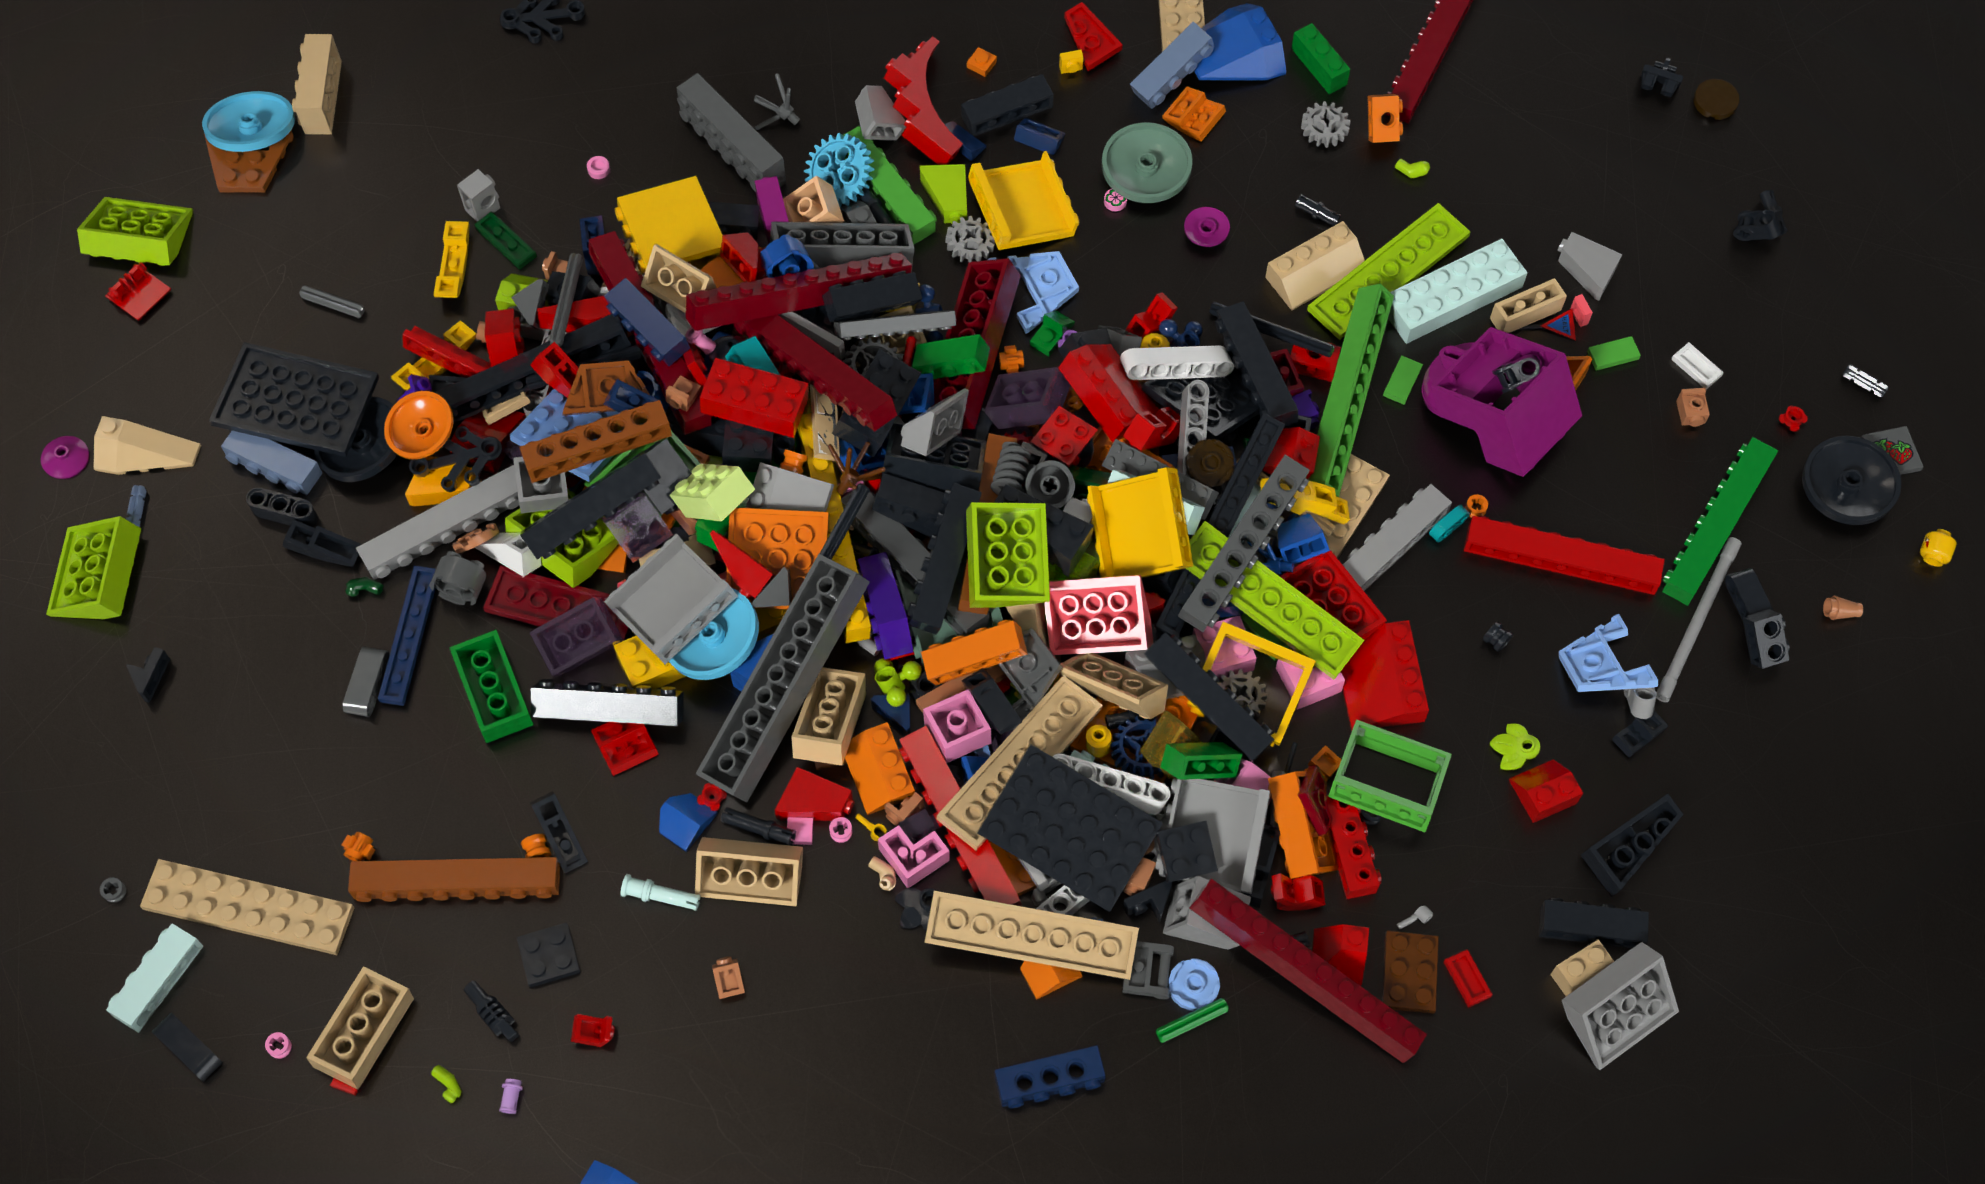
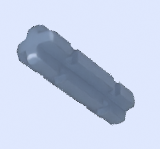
(136, 504)

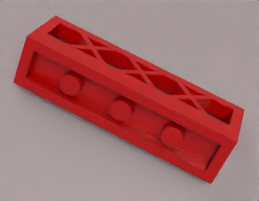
(443, 353)

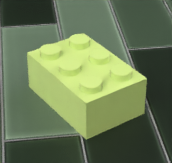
(712, 491)

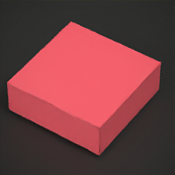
(1581, 310)

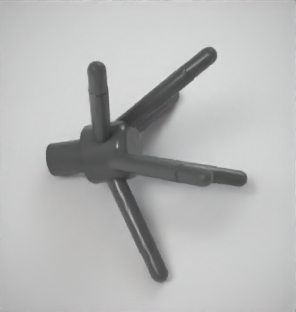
(783, 111)

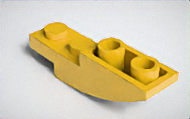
(1318, 500)

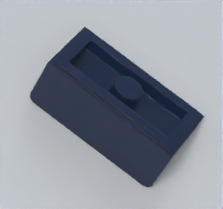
(1038, 136)
(971, 145)
(626, 397)

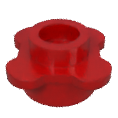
(1796, 413)
(708, 790)

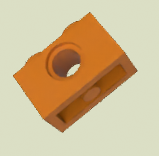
(1376, 108)

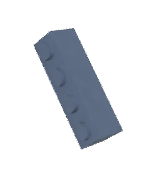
(1172, 65)
(273, 461)

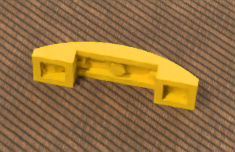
(454, 260)
(458, 335)

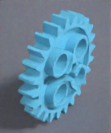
(839, 169)

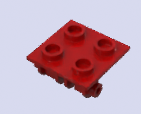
(137, 291)
(1064, 436)

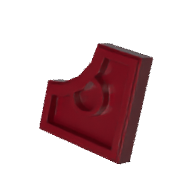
(1314, 799)

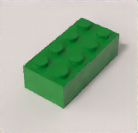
(491, 686)

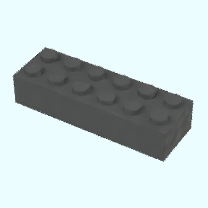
(728, 132)
(847, 242)

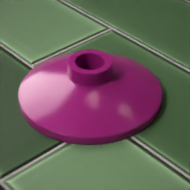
(1207, 219)
(68, 464)

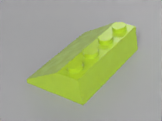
(134, 231)
(1007, 554)
(577, 559)
(94, 569)

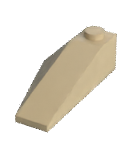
(132, 447)

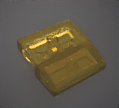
(1167, 731)

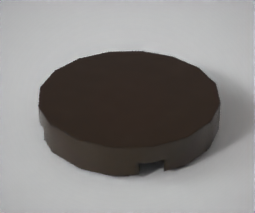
(1716, 99)
(1210, 462)

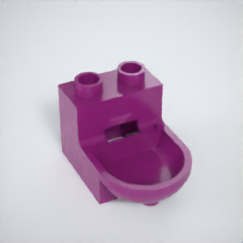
(1463, 390)

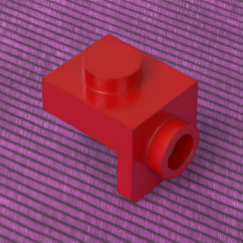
(592, 1030)

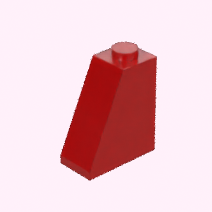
(813, 798)

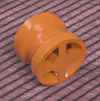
(793, 462)
(536, 846)

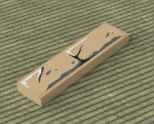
(823, 423)

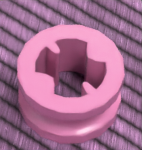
(847, 832)
(279, 1037)

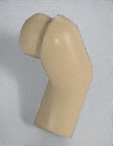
(886, 873)

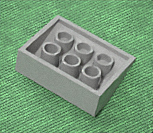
(788, 491)
(1621, 1004)

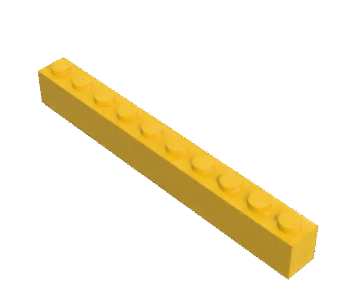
(858, 626)

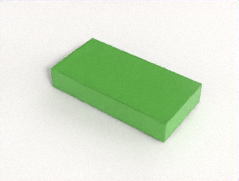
(1613, 353)
(1403, 380)

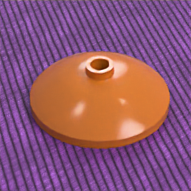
(409, 420)

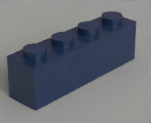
(646, 322)

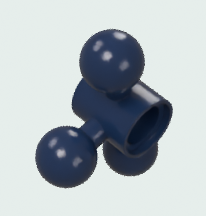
(927, 296)
(1189, 337)

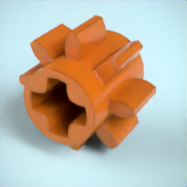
(1011, 359)
(358, 847)

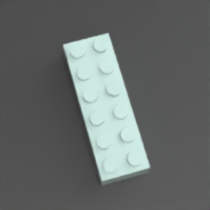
(1455, 290)

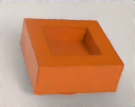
(981, 62)
(1326, 761)

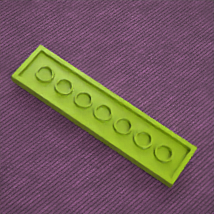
(1392, 265)
(1280, 607)

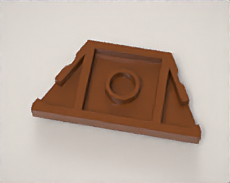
(594, 384)

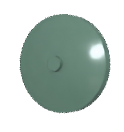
(1147, 162)

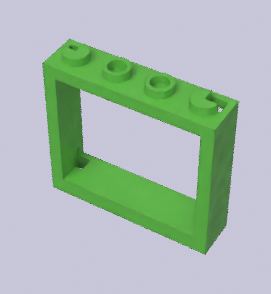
(1383, 802)

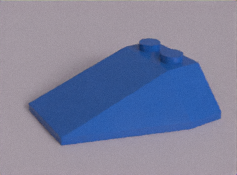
(1244, 46)

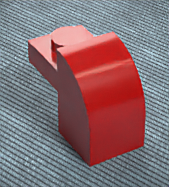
(1149, 321)
(1297, 893)

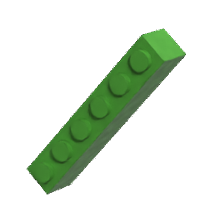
(896, 193)

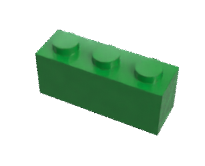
(1320, 58)
(952, 356)
(1201, 760)

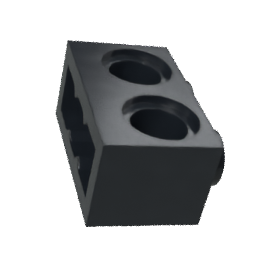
(1760, 640)

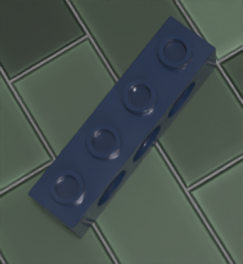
(1085, 1059)

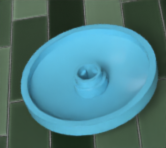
(248, 121)
(721, 644)

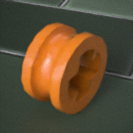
(1477, 499)

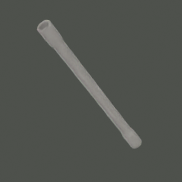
(1670, 679)

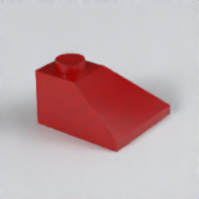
(1343, 948)

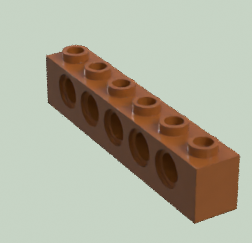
(587, 450)

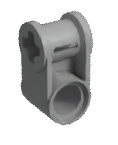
(1641, 701)

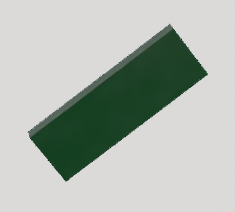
(505, 240)

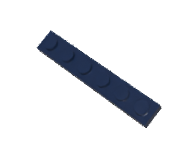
(408, 637)

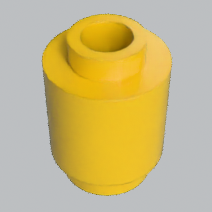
(1098, 741)

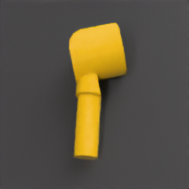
(871, 827)

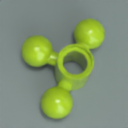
(891, 681)

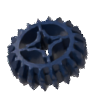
(1127, 738)

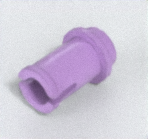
(510, 1096)

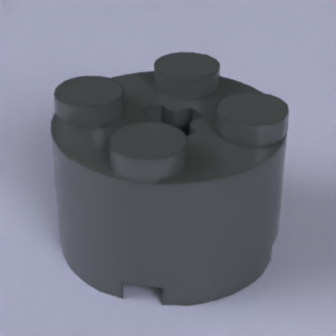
(1061, 478)
(458, 579)

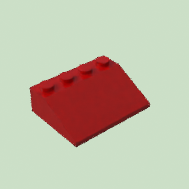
(1105, 387)
(1336, 591)
(1385, 679)

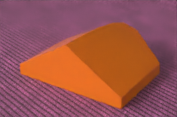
(1047, 978)

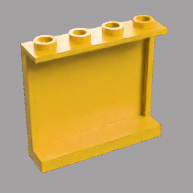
(1024, 203)
(671, 217)
(1140, 525)

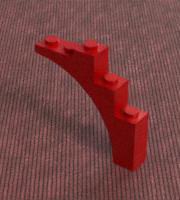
(923, 124)

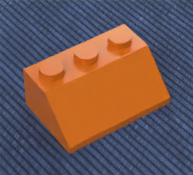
(878, 769)

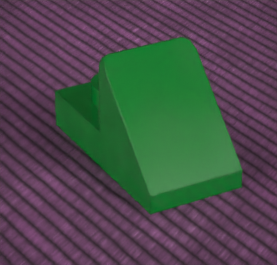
(1051, 332)

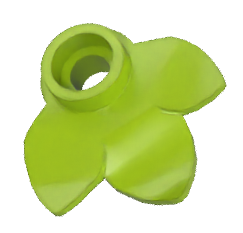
(1512, 749)

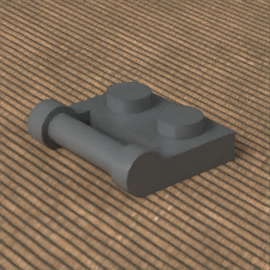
(1141, 970)

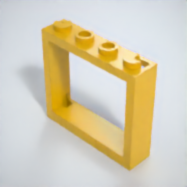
(1271, 649)

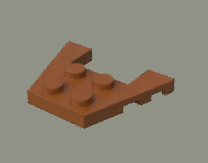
(246, 170)

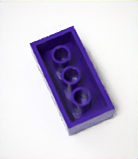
(885, 607)

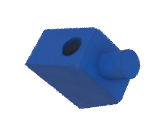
(1301, 539)

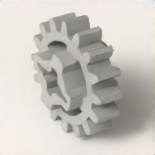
(1325, 124)
(970, 239)
(1245, 685)

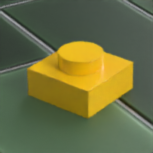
(1071, 61)

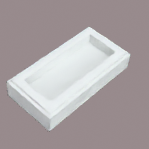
(1697, 365)

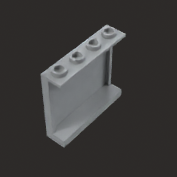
(670, 598)
(1234, 823)

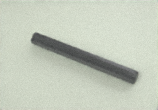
(566, 299)

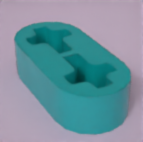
(1449, 523)

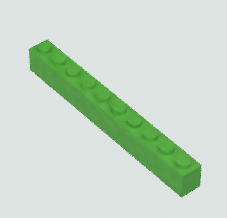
(1351, 384)

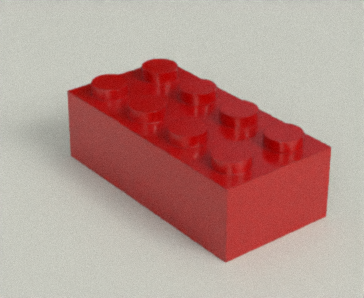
(754, 397)

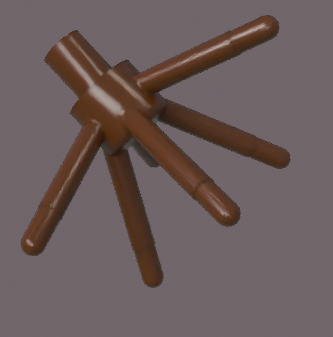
(850, 475)

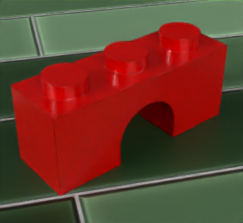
(1153, 431)

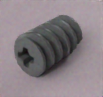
(1010, 467)

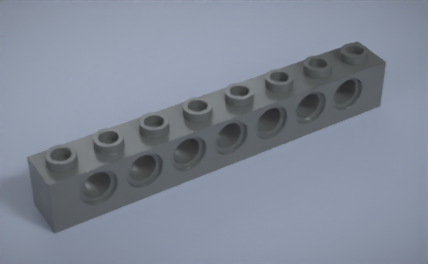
(1286, 472)

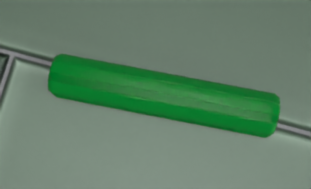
(1192, 1020)

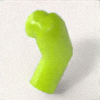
(1413, 170)
(448, 1079)

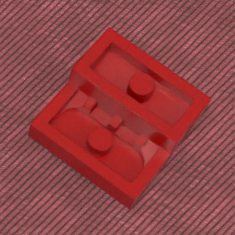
(624, 745)

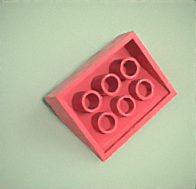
(1098, 615)

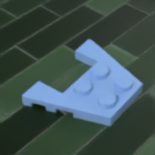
(1048, 283)
(1594, 665)

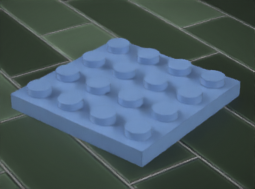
(548, 420)

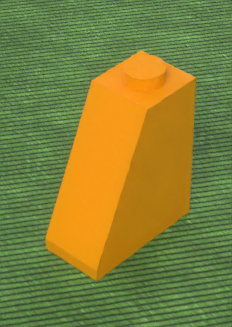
(428, 489)

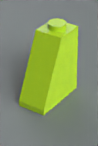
(946, 190)

